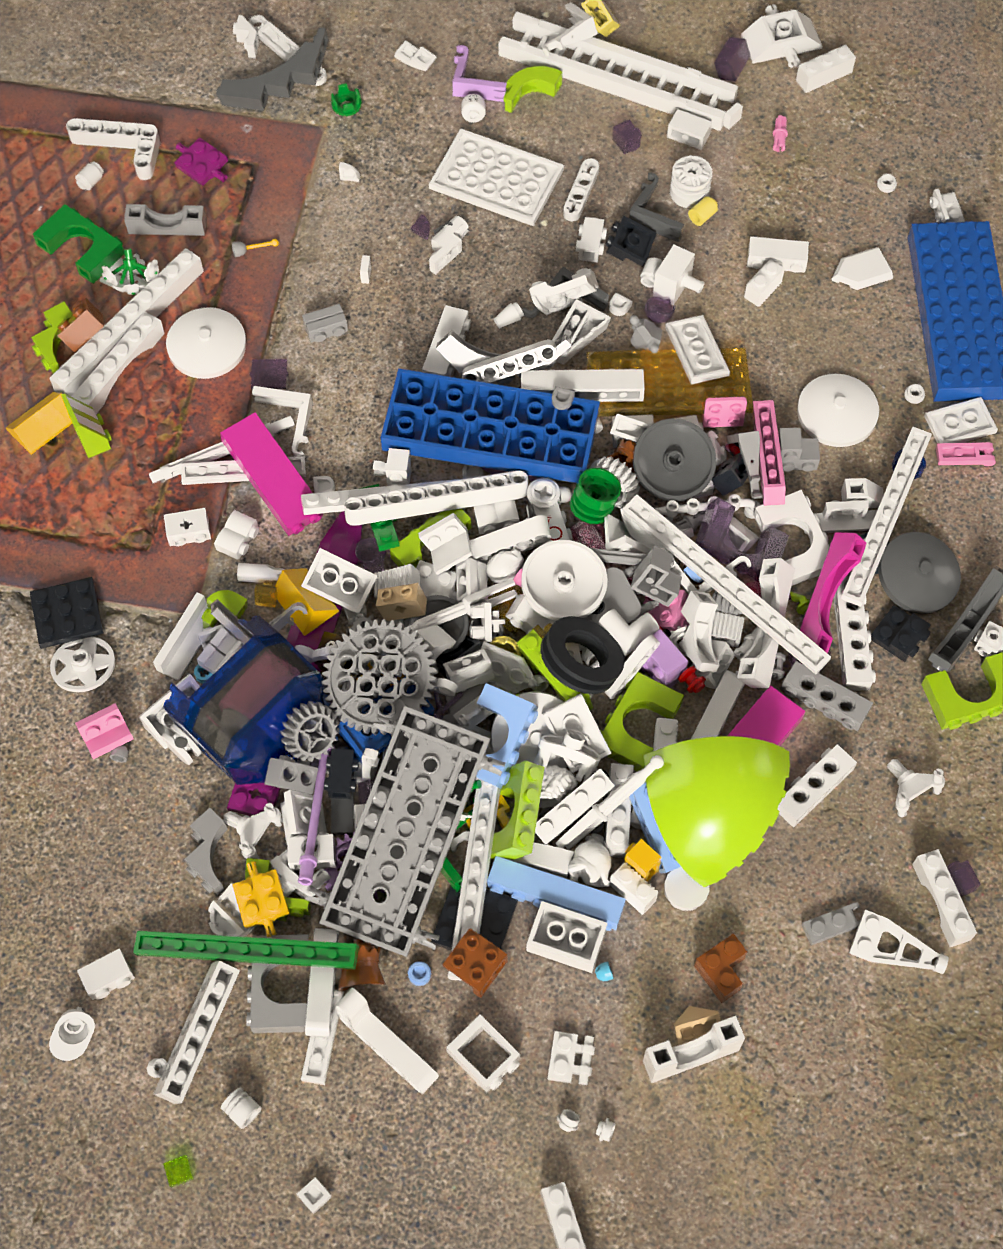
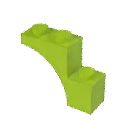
(47, 341)

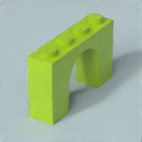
(530, 650)
(640, 694)
(952, 709)
(518, 835)

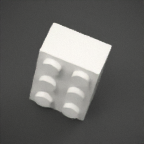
(566, 937)

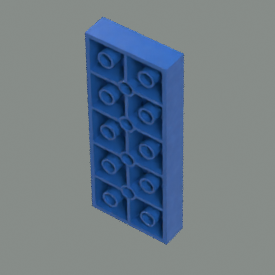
(959, 308)
(489, 426)

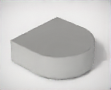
(562, 398)

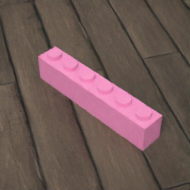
(769, 455)

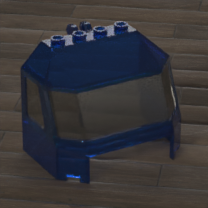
(243, 704)

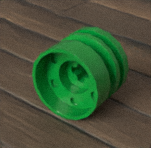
(595, 495)

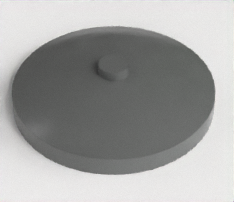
(674, 460)
(919, 573)

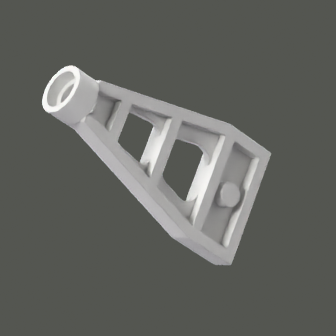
(868, 937)

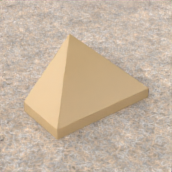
(694, 1024)

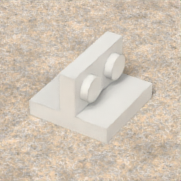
(297, 813)

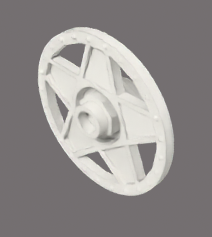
(82, 664)

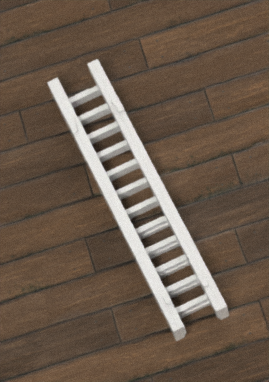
(616, 84)

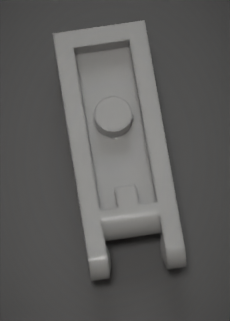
(831, 924)

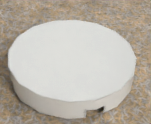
(684, 891)

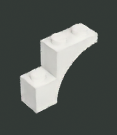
(697, 643)

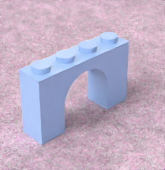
(519, 716)

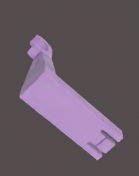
(464, 86)

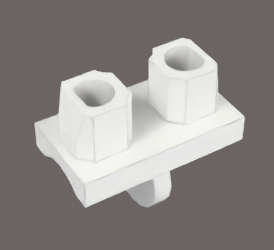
(484, 631)

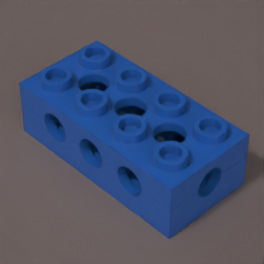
(358, 742)

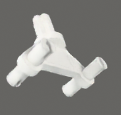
(913, 784)
(253, 827)

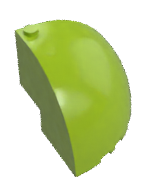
(716, 800)

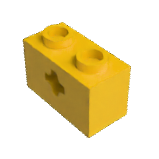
(643, 859)

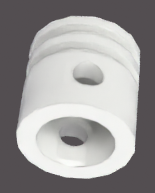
(241, 1108)

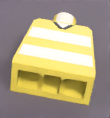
(604, 18)

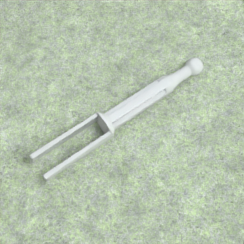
(464, 606)
(601, 811)

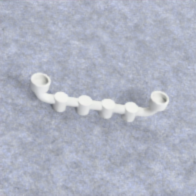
(693, 506)

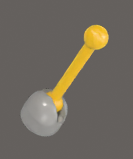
(240, 248)

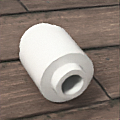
(89, 176)
(649, 270)

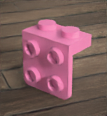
(724, 412)
(670, 616)

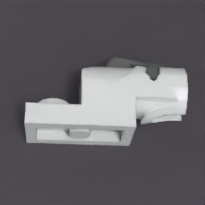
(447, 243)

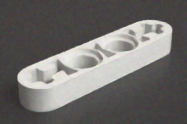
(583, 190)
(633, 665)

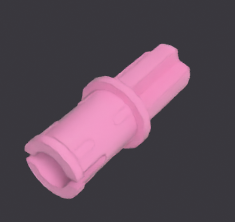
(780, 133)

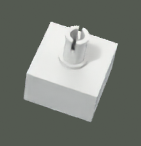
(675, 275)

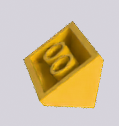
(41, 423)
(290, 592)

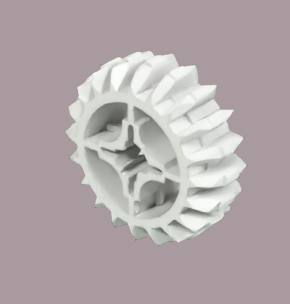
(627, 479)

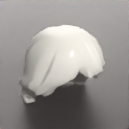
(504, 565)

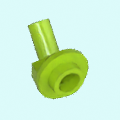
(803, 602)

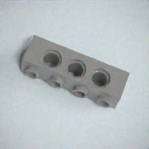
(838, 695)

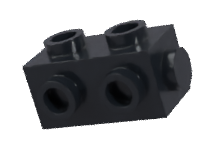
(341, 773)

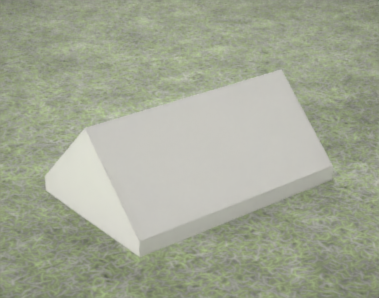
(339, 581)
(156, 719)

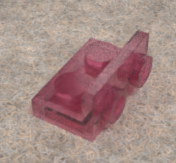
(589, 535)

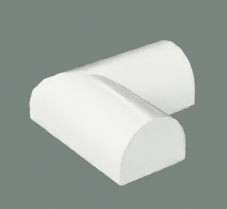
(627, 635)

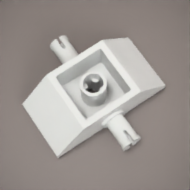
(781, 36)

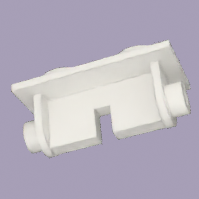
(471, 715)

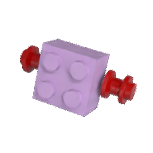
(669, 666)

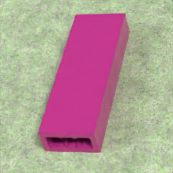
(269, 472)
(770, 718)

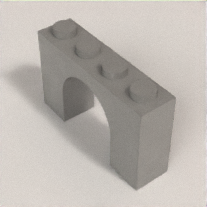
(268, 1015)

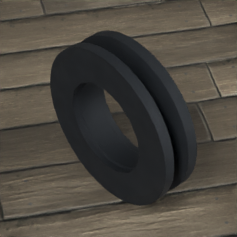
(571, 672)

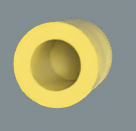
(703, 210)

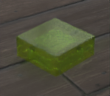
(178, 1171)

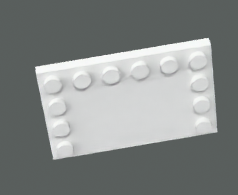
(496, 177)

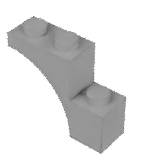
(209, 830)

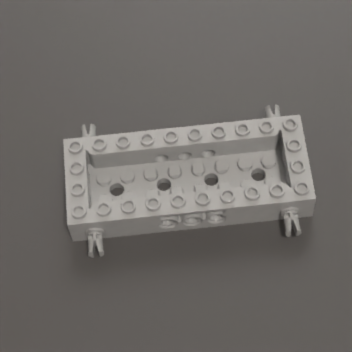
(422, 836)

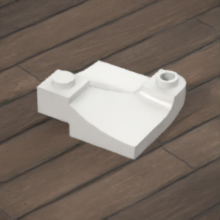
(562, 296)

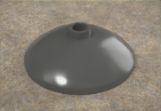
(456, 628)

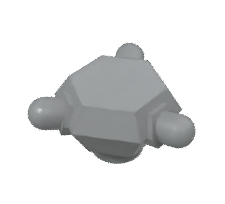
(645, 334)

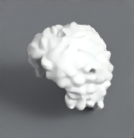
(556, 785)

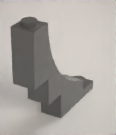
(279, 82)

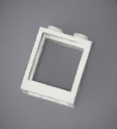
(467, 1037)

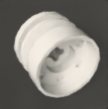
(690, 181)

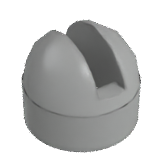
(119, 754)

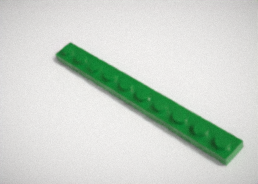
(246, 949)

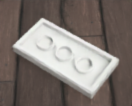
(697, 349)

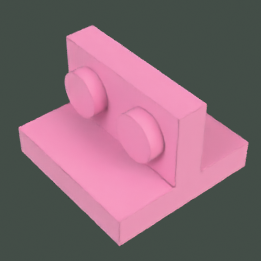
(104, 731)

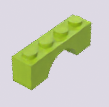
(410, 547)

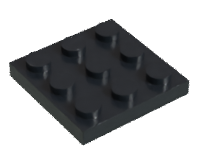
(66, 612)
(495, 920)

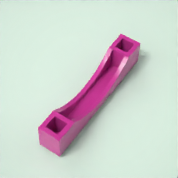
(843, 555)

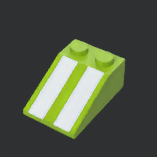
(87, 426)

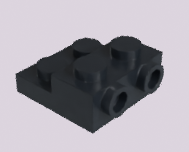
(630, 241)
(901, 633)

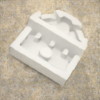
(226, 916)

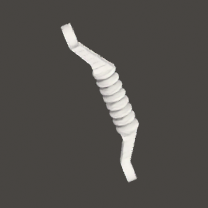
(443, 686)

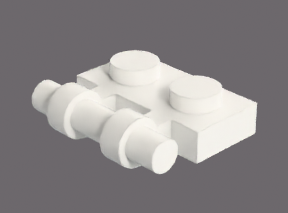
(563, 1058)

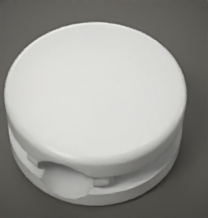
(181, 744)

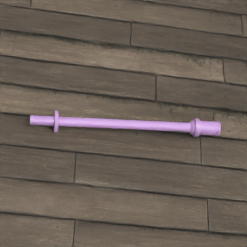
(308, 860)

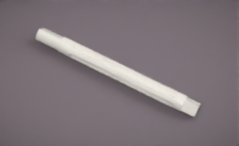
(211, 453)

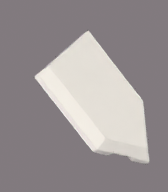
(863, 269)
(509, 669)

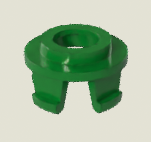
(345, 95)

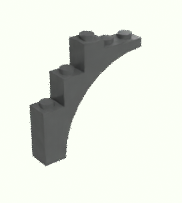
(969, 623)

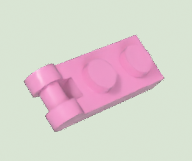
(965, 454)

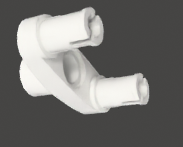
(570, 747)
(289, 879)

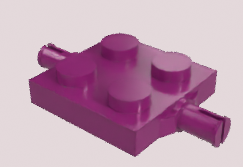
(201, 161)

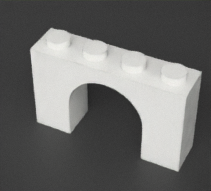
(797, 512)
(664, 1061)

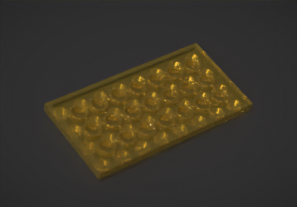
(667, 385)

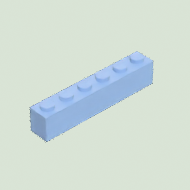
(539, 886)

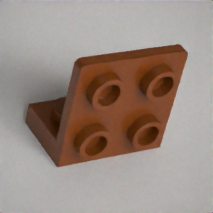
(476, 962)

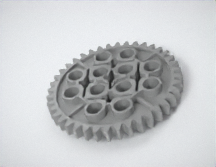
(355, 648)

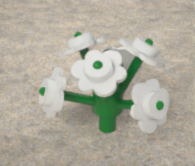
(131, 265)

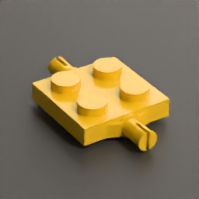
(261, 899)

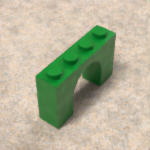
(68, 224)

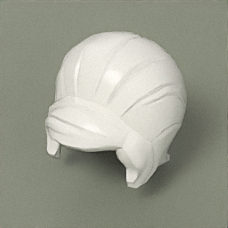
(592, 863)

